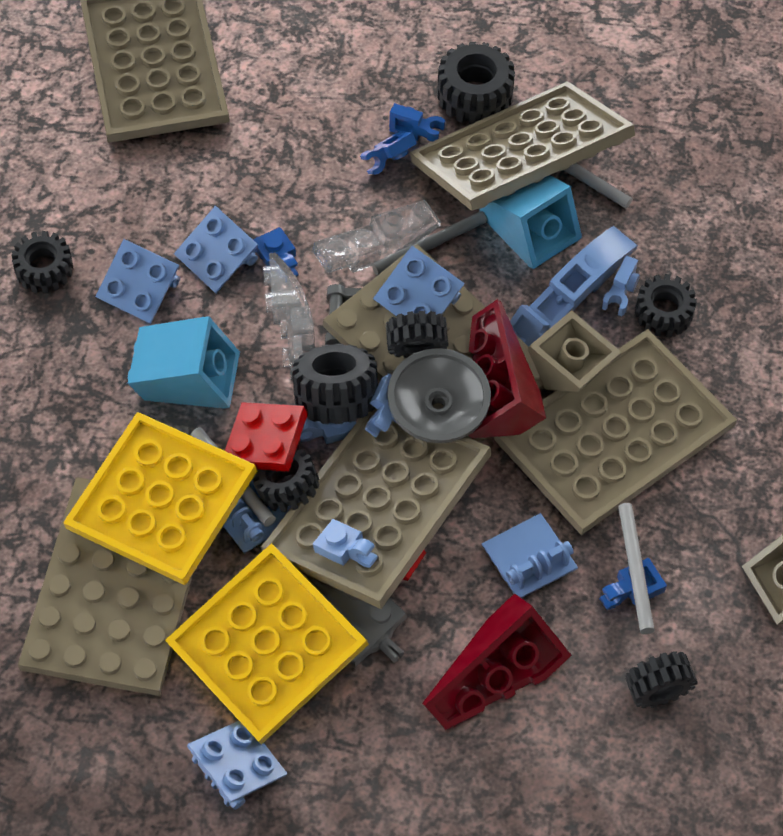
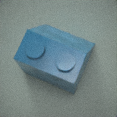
(536, 220)
(184, 364)

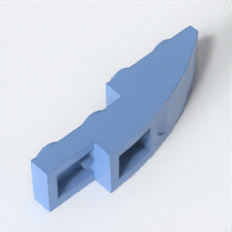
(583, 275)

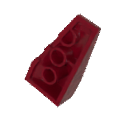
(515, 396)
(502, 657)

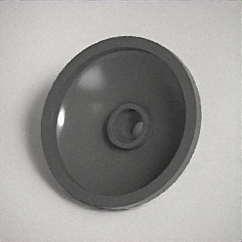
(440, 378)

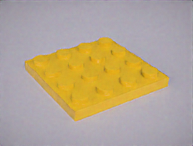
(160, 497)
(266, 643)

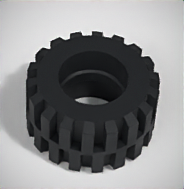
(475, 64)
(335, 383)

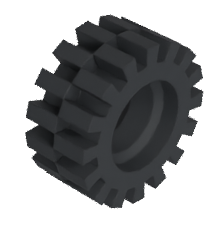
(38, 247)
(668, 290)
(416, 333)
(291, 491)
(661, 679)

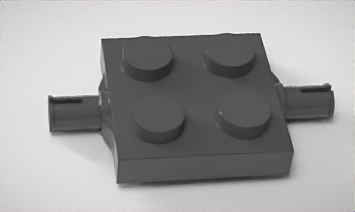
(371, 622)

